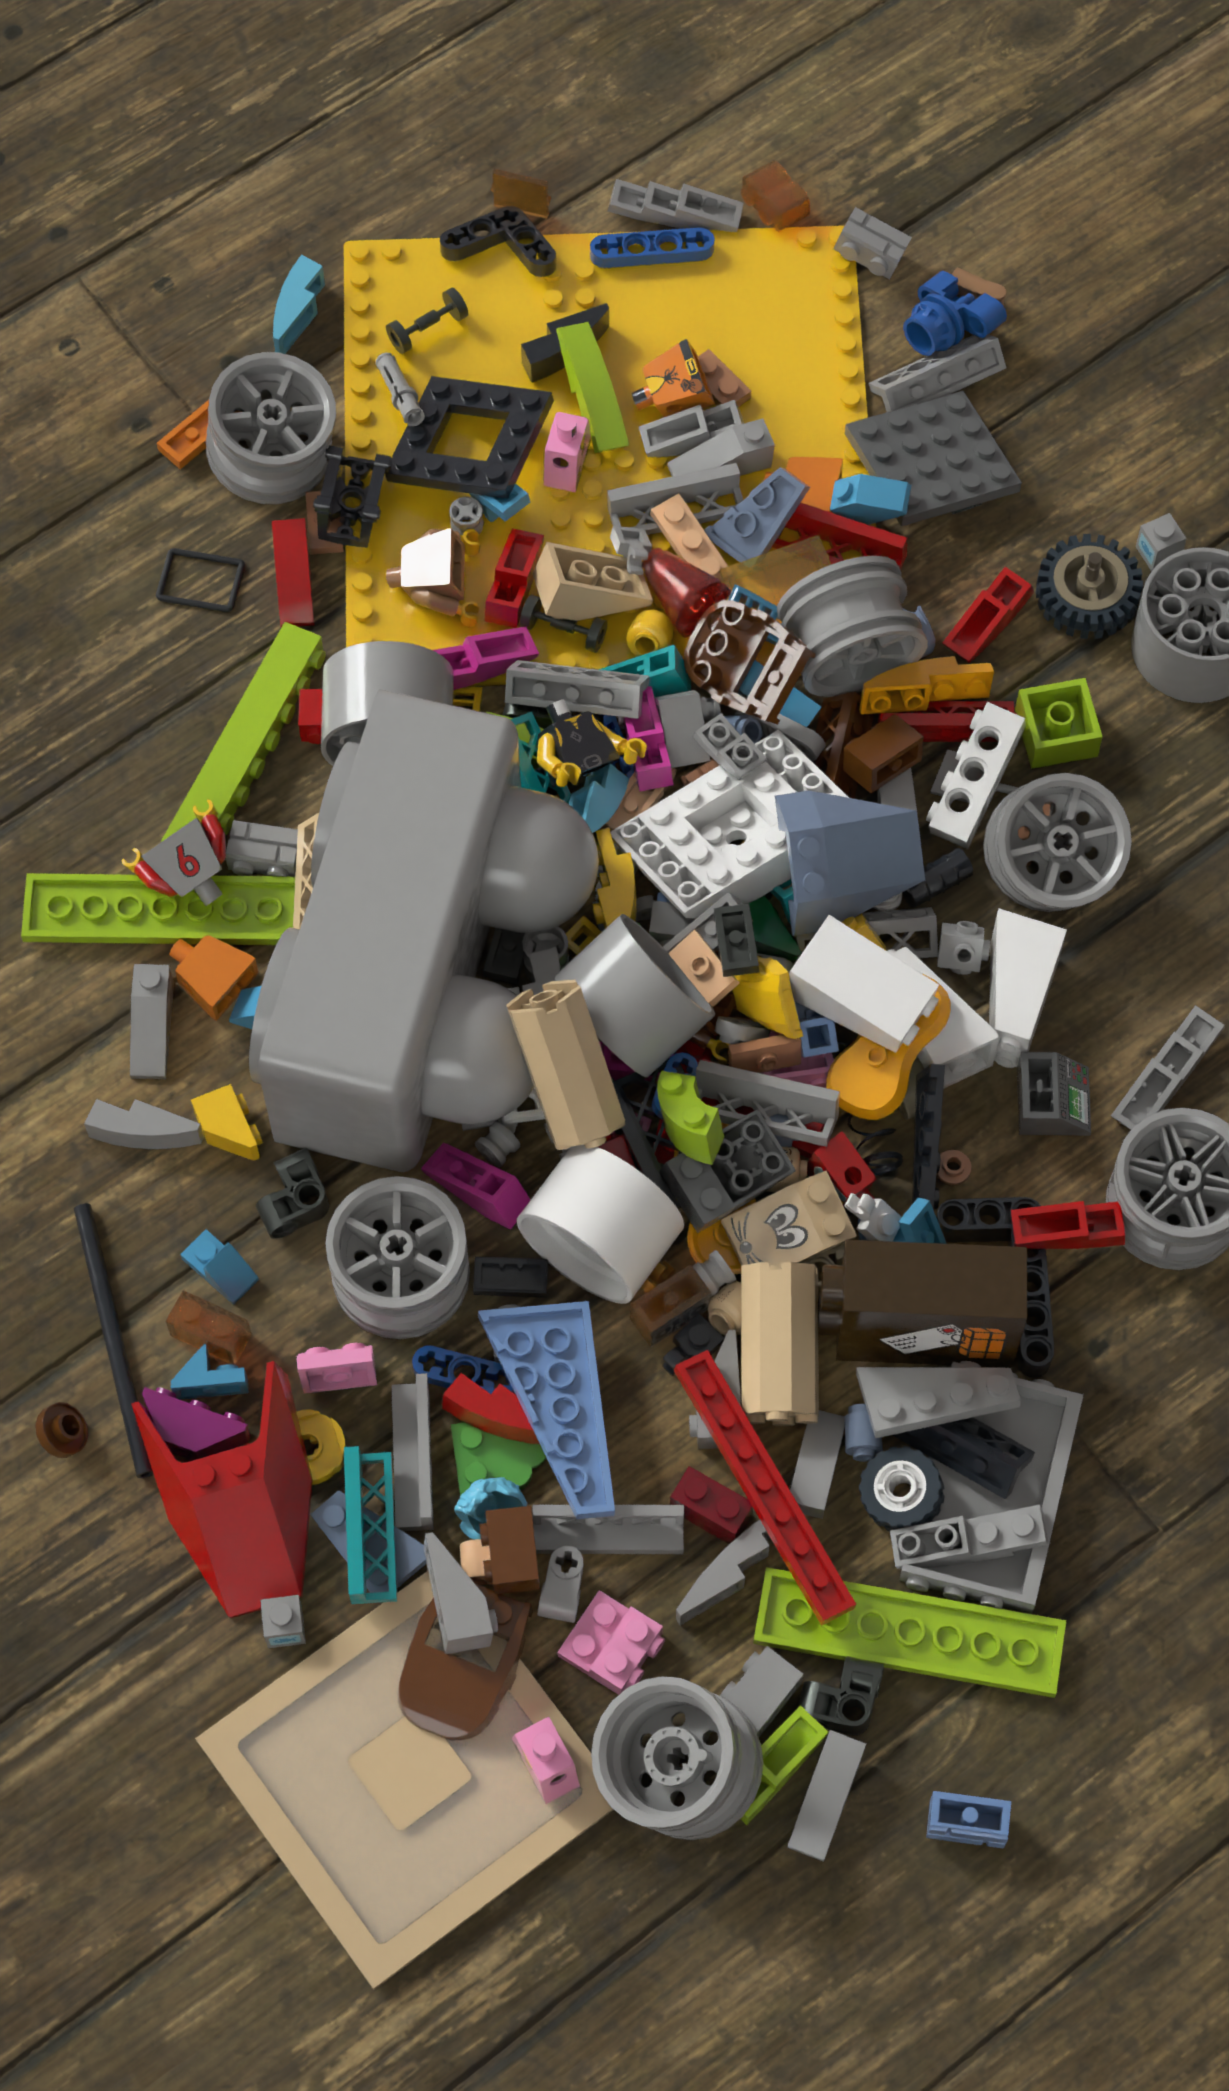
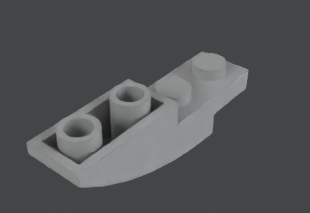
(969, 1540)

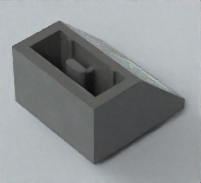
(1052, 1095)

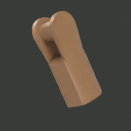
(977, 286)

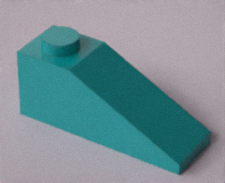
(663, 667)

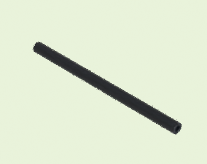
(112, 1335)

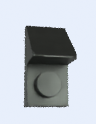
(736, 940)

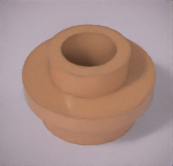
(958, 1176)

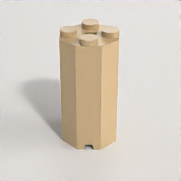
(566, 1064)
(780, 1343)

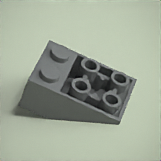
(743, 1169)

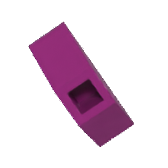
(192, 1427)

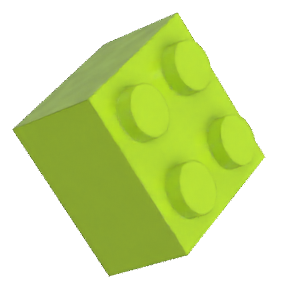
(1059, 723)

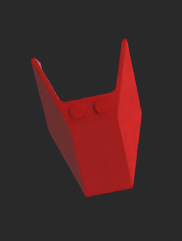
(243, 1507)

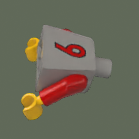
(185, 859)

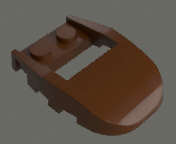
(726, 648)
(452, 1693)

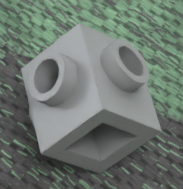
(962, 947)

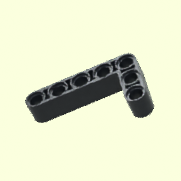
(1038, 1303)

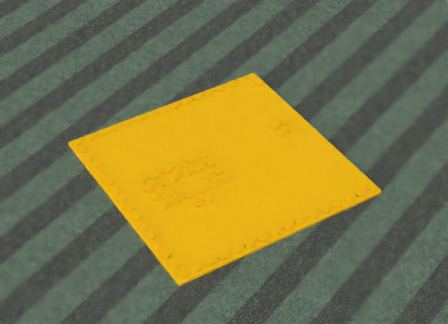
(764, 303)

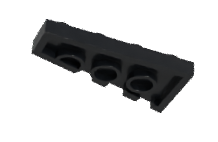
(927, 1133)

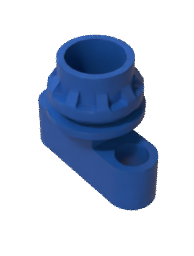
(942, 316)

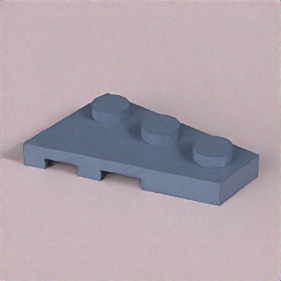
(760, 517)
(409, 1551)

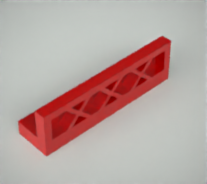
(845, 533)
(947, 726)

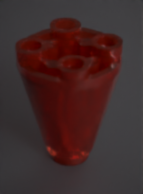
(682, 589)

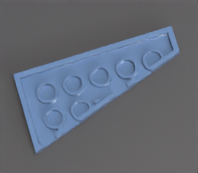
(556, 1380)

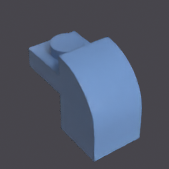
(818, 1032)

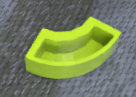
(688, 1120)

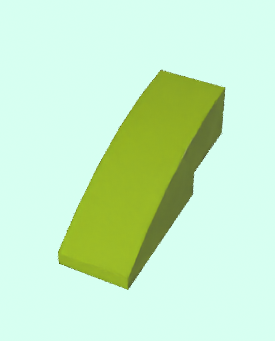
(784, 1755)

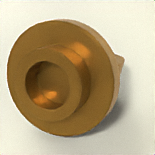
(660, 1274)

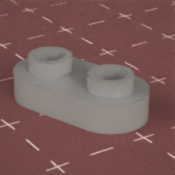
(738, 1030)

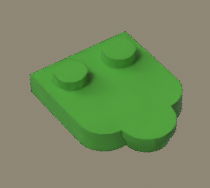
(490, 1456)

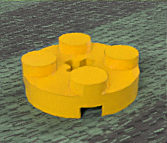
(328, 1434)

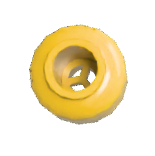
(649, 632)

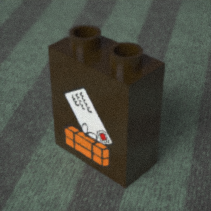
(925, 1303)

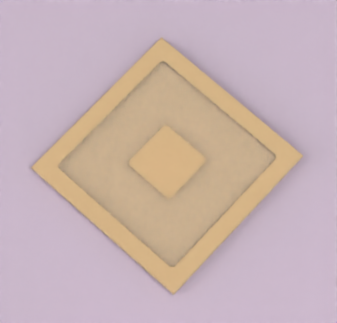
(381, 1818)

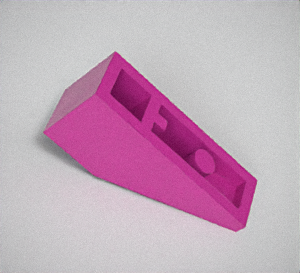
(478, 1184)

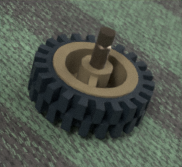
(1089, 586)

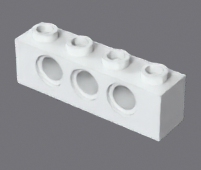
(962, 826)

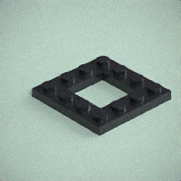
(524, 416)

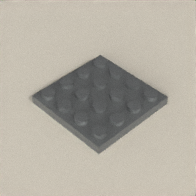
(937, 450)

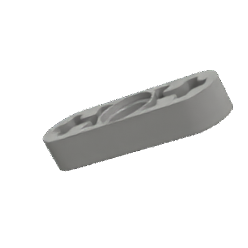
(803, 738)

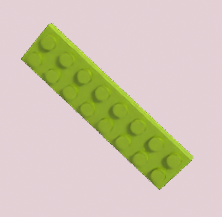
(126, 911)
(918, 1635)

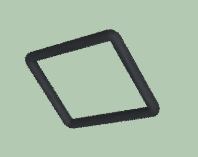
(194, 603)

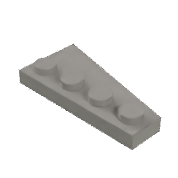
(925, 1397)

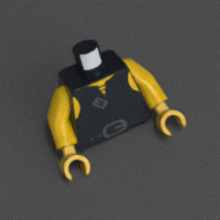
(580, 746)

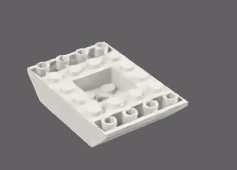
(688, 835)

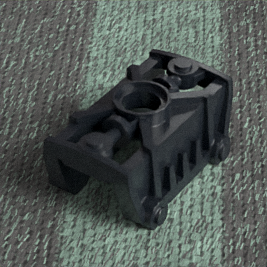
(334, 491)

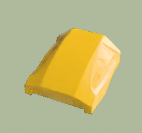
(769, 998)

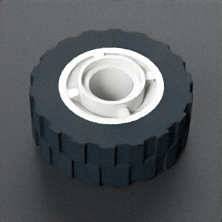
(892, 1469)

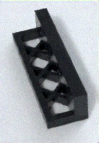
(973, 1457)

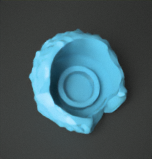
(484, 1496)

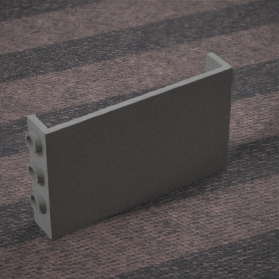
(1047, 1427)

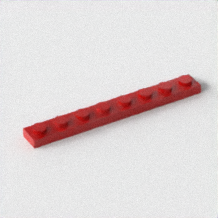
(765, 1488)

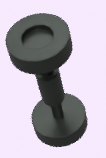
(453, 304)
(596, 633)

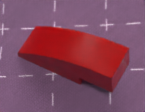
(293, 572)
(513, 578)
(989, 615)
(1069, 1226)
(492, 1413)

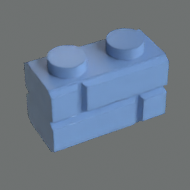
(968, 1819)

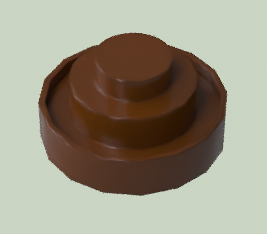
(61, 1430)

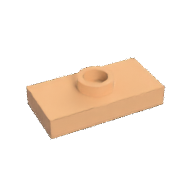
(703, 968)

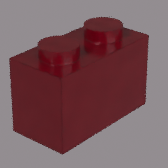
(712, 1505)

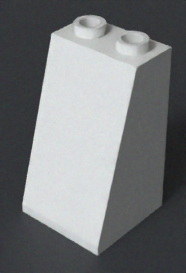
(1021, 973)
(861, 986)
(965, 1042)

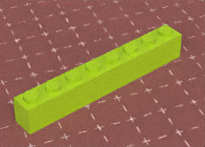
(253, 727)

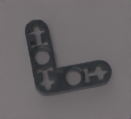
(504, 225)

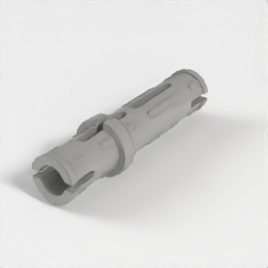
(403, 396)

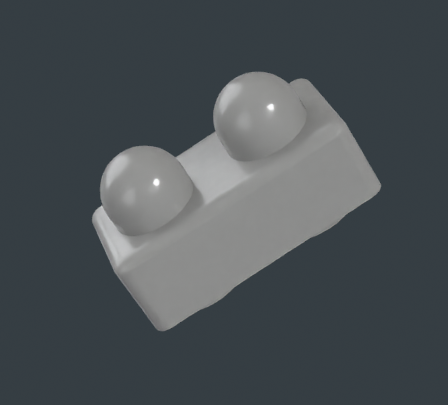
(376, 997)

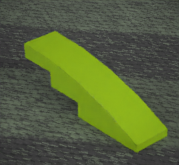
(592, 386)

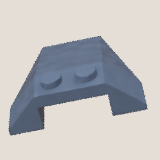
(846, 855)

